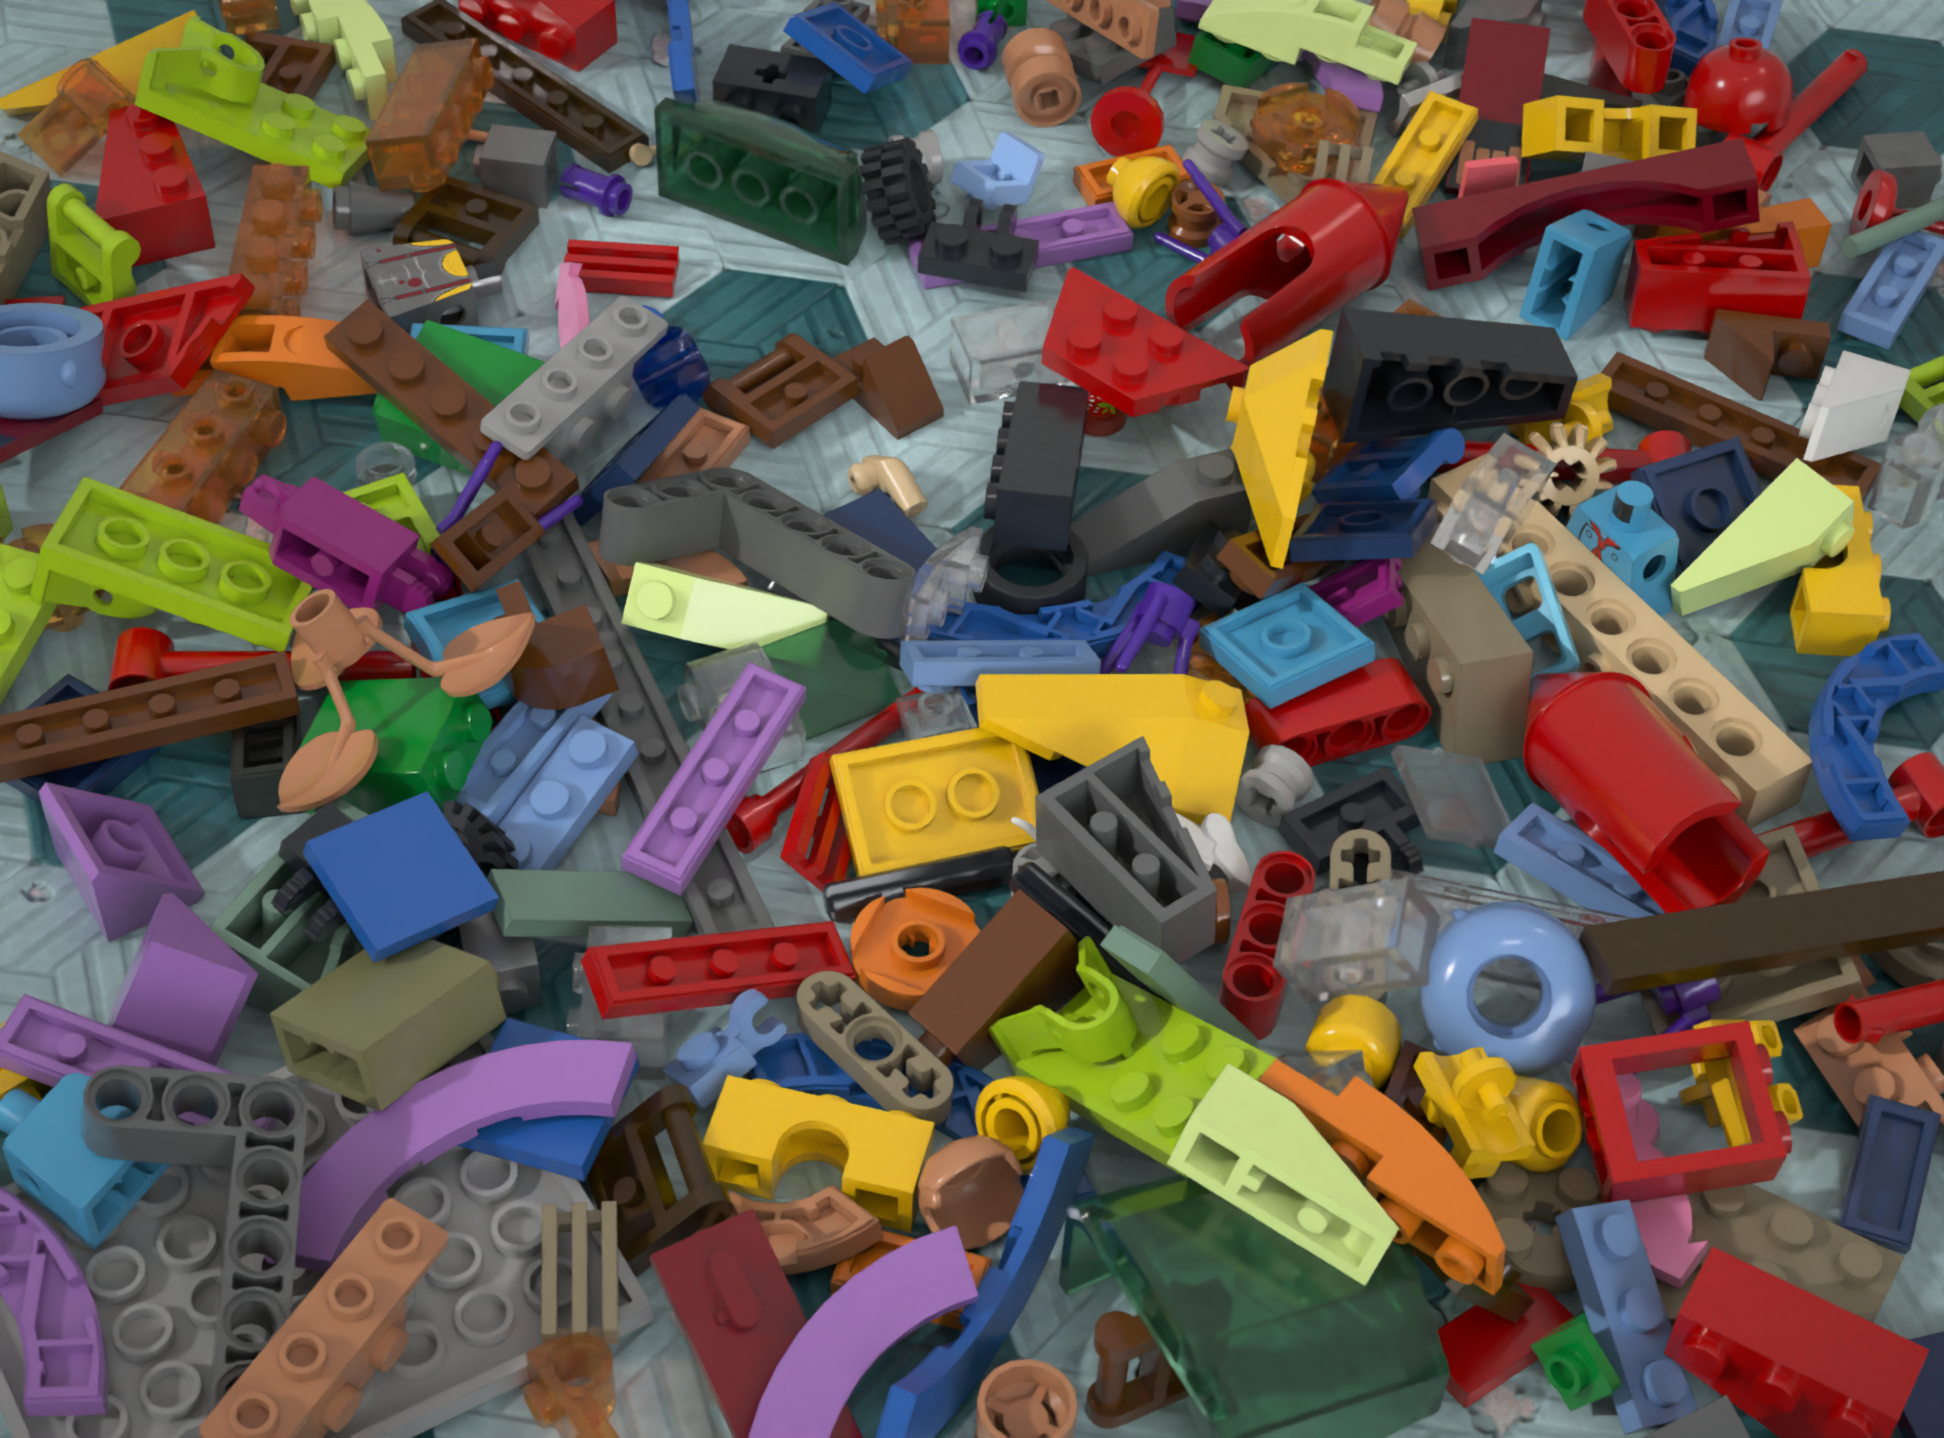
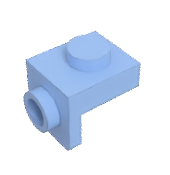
(1003, 178)

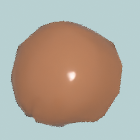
(973, 1187)

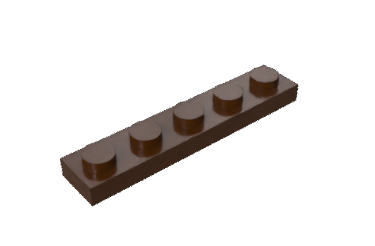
(443, 405)
(1710, 418)
(146, 716)

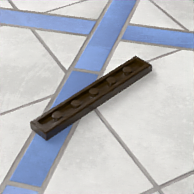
(533, 87)
(1766, 933)

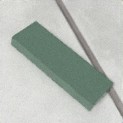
(569, 901)
(1170, 981)

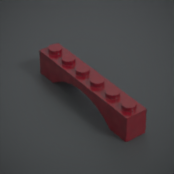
(1685, 189)

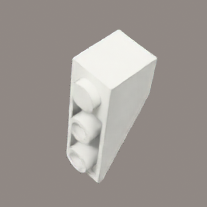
(1852, 406)

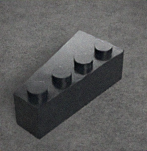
(1433, 372)

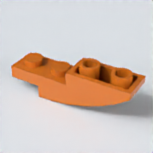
(283, 354)
(1404, 1173)

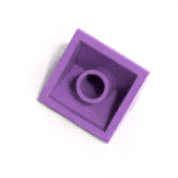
(116, 856)
(183, 985)

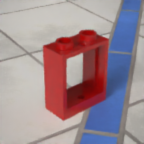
(1608, 1132)

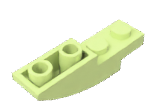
(1328, 28)
(359, 42)

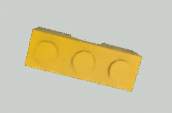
(1569, 126)
(1840, 598)
(769, 1128)

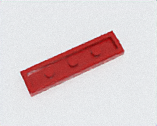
(710, 968)

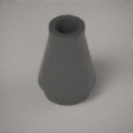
(367, 209)

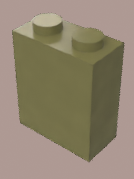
(388, 1022)

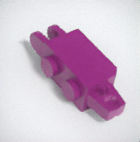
(344, 546)

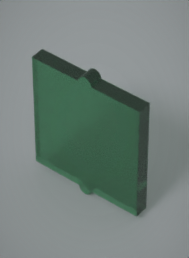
(841, 675)

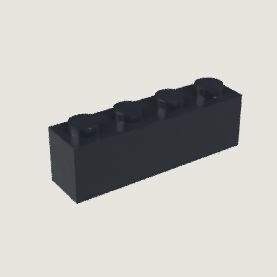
(1037, 466)

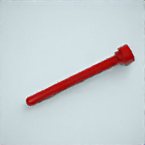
(757, 815)

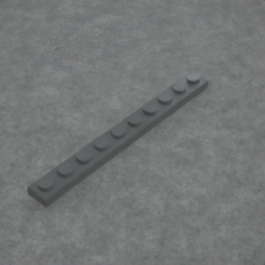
(567, 577)

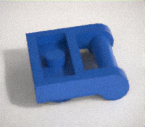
(1389, 467)

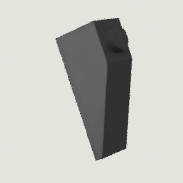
(1165, 512)

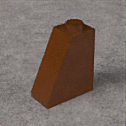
(1007, 969)

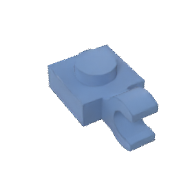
(712, 1055)

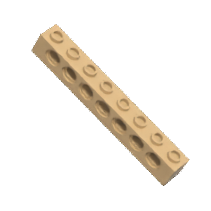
(1626, 636)

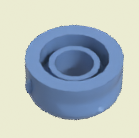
(48, 360)
(1518, 933)

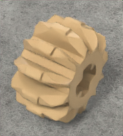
(1588, 468)

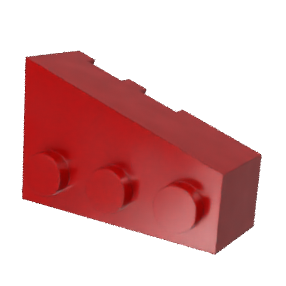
(558, 29)
(152, 187)
(1683, 281)
(1792, 1355)

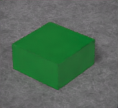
(1227, 61)

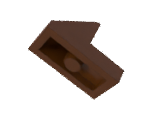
(1757, 345)
(893, 385)
(487, 538)

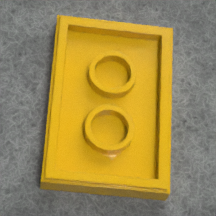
(933, 798)

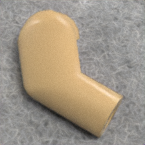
(892, 478)

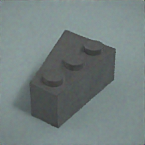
(1127, 852)

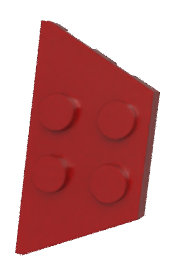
(165, 335)
(1129, 351)

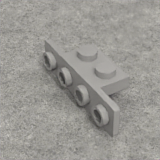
(577, 386)

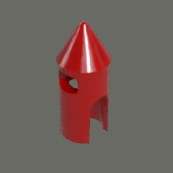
(1332, 251)
(1639, 789)

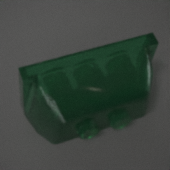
(762, 175)

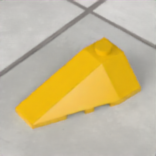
(121, 61)
(1275, 432)
(1189, 723)

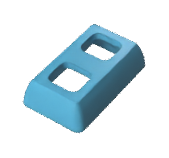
(1516, 568)

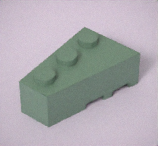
(276, 943)

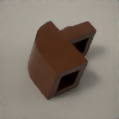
(562, 659)

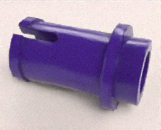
(979, 46)
(606, 193)

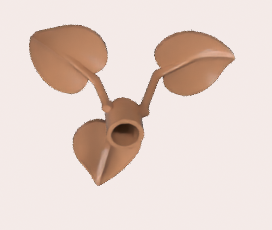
(336, 637)

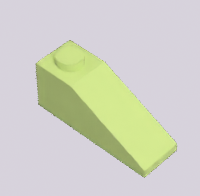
(1773, 539)
(712, 609)
(1282, 1172)

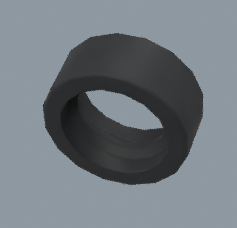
(1028, 599)

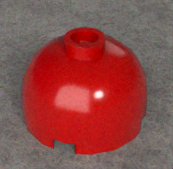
(1740, 88)

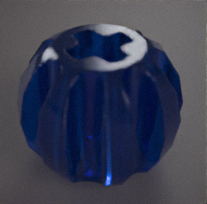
(671, 369)

